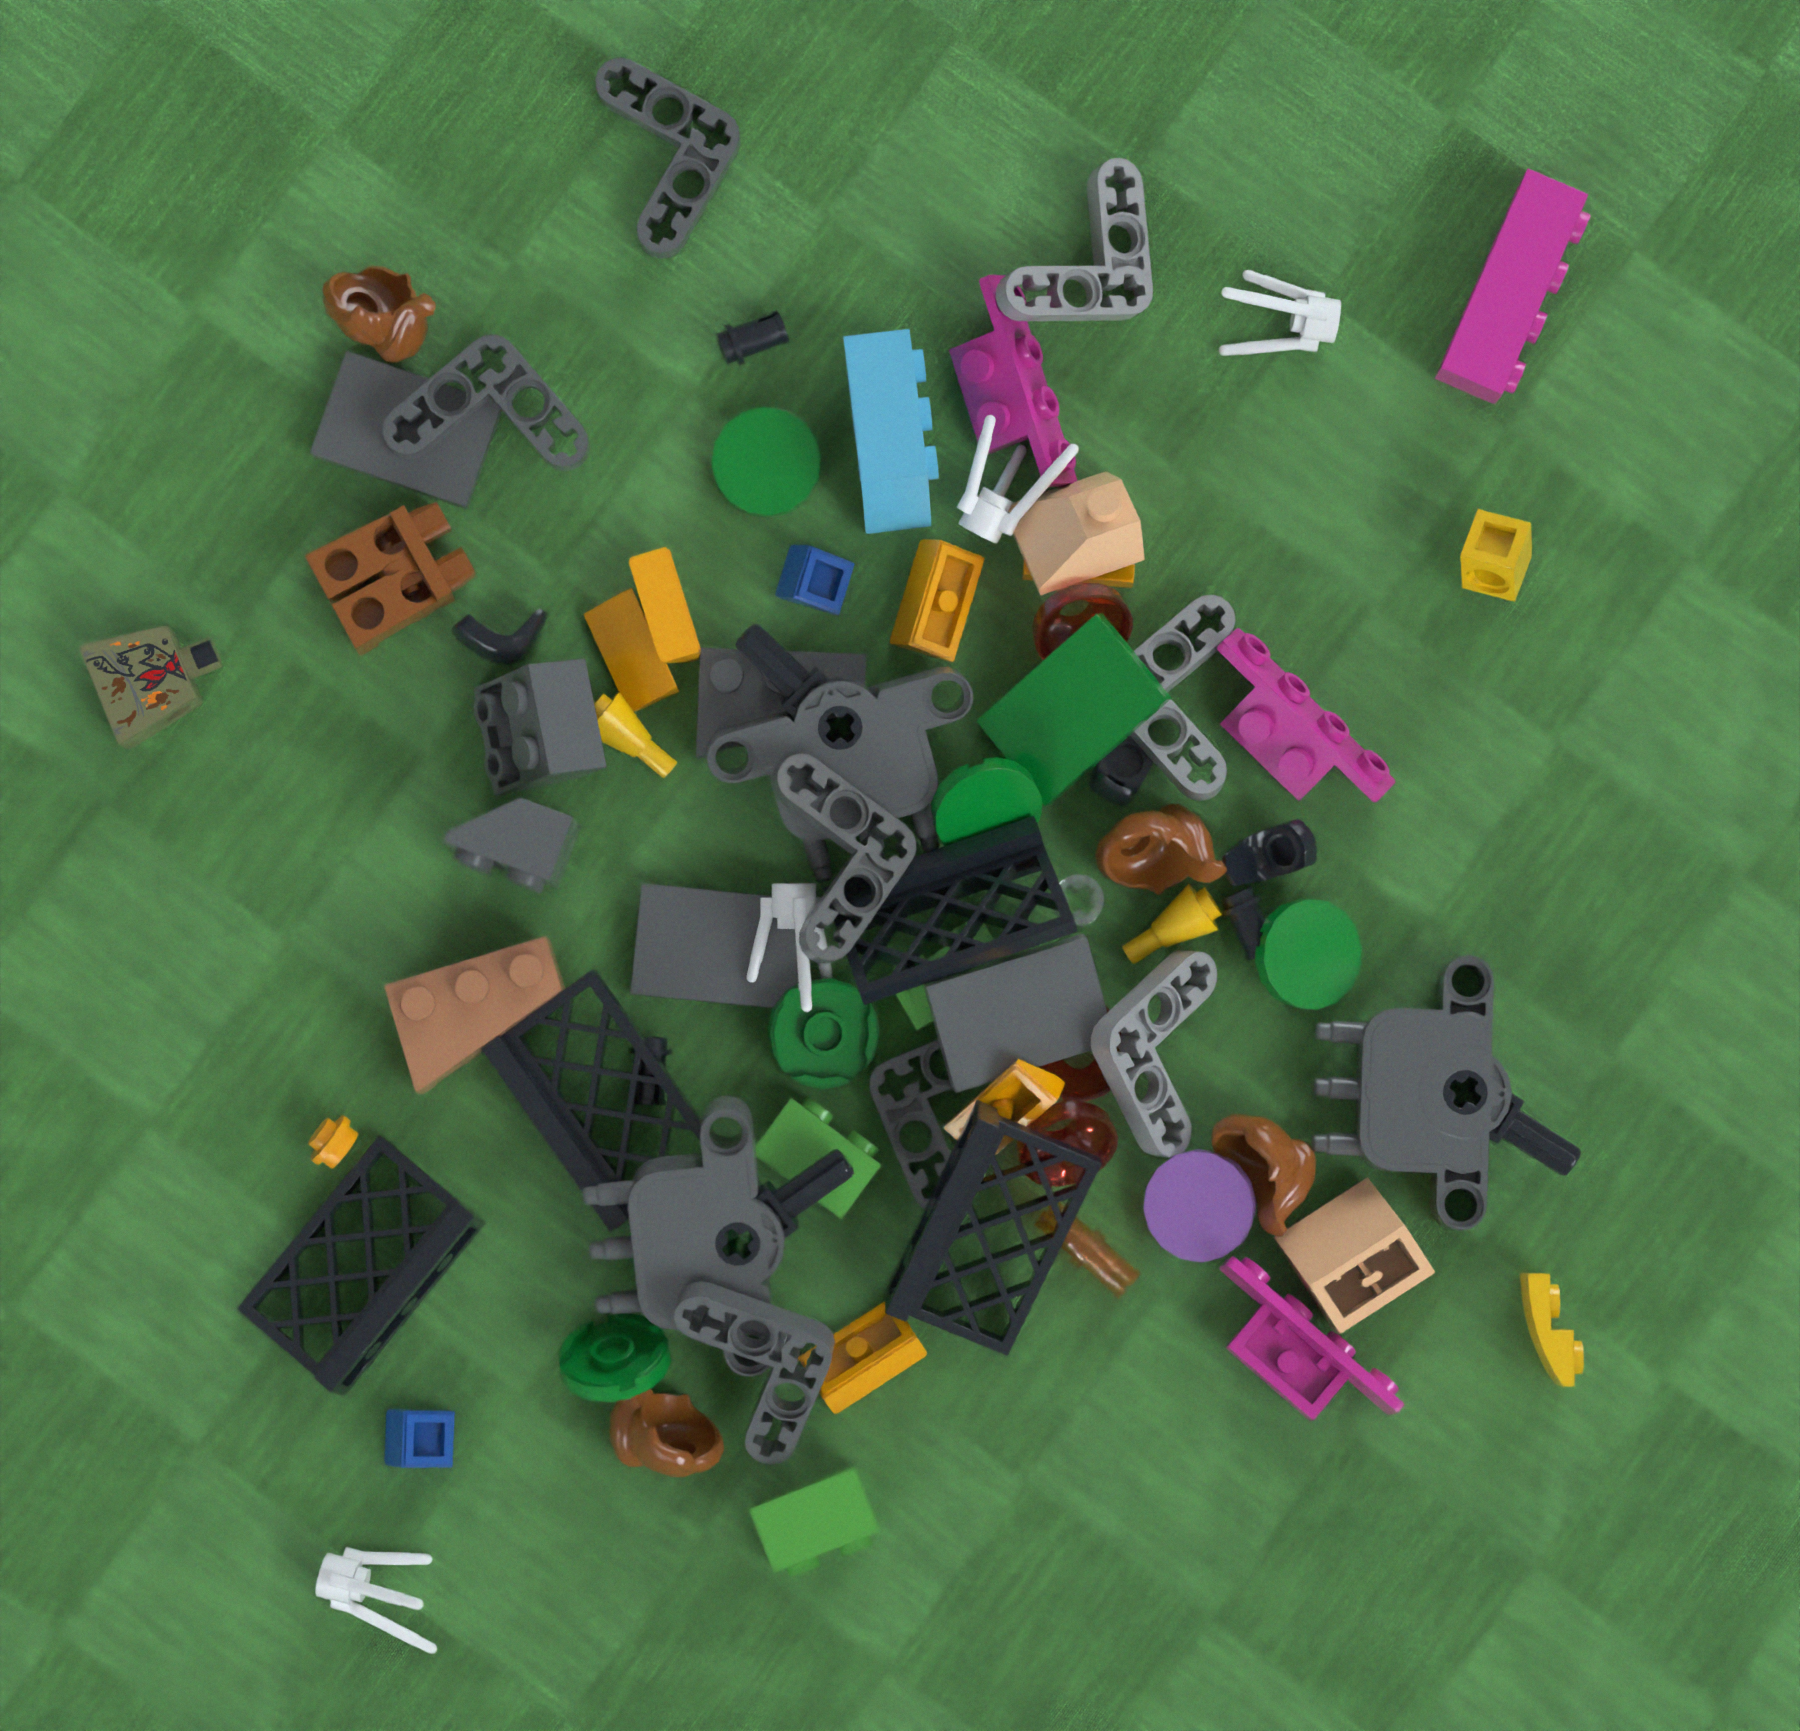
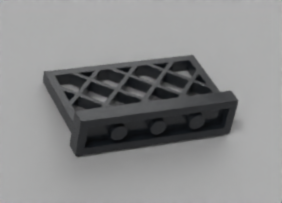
(938, 882)
(556, 1115)
(946, 1211)
(396, 1298)

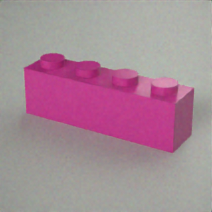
(1512, 287)

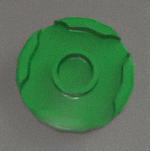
(766, 462)
(984, 799)
(1308, 953)
(827, 1042)
(614, 1358)

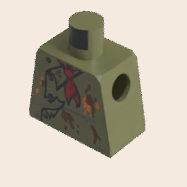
(147, 680)

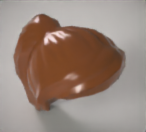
(379, 310)
(1158, 850)
(1276, 1165)
(664, 1434)

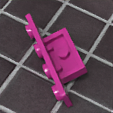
(1005, 379)
(1290, 730)
(1296, 1355)

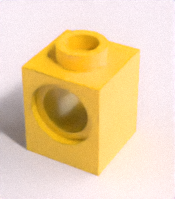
(1496, 555)

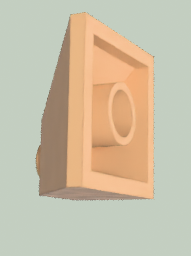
(1079, 532)

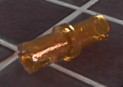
(1091, 1252)

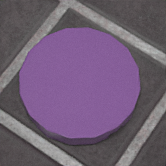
(1199, 1205)

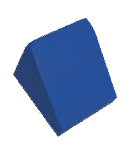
(814, 579)
(419, 1438)

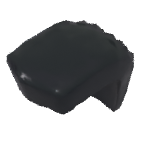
(498, 647)
(1121, 773)
(1270, 853)

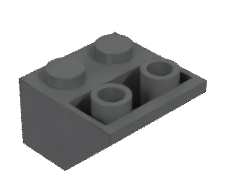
(539, 726)
(519, 838)

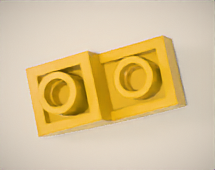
(1555, 1347)

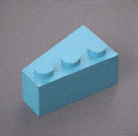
(890, 430)

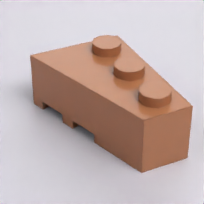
(464, 1006)

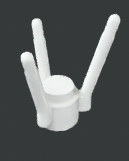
(1311, 316)
(988, 513)
(791, 906)
(346, 1580)

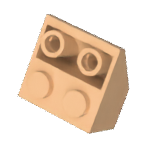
(1354, 1255)

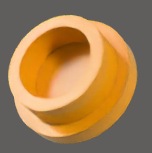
(332, 1141)

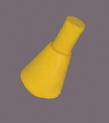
(625, 732)
(1184, 919)

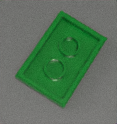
(1074, 707)

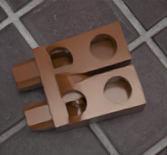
(386, 575)

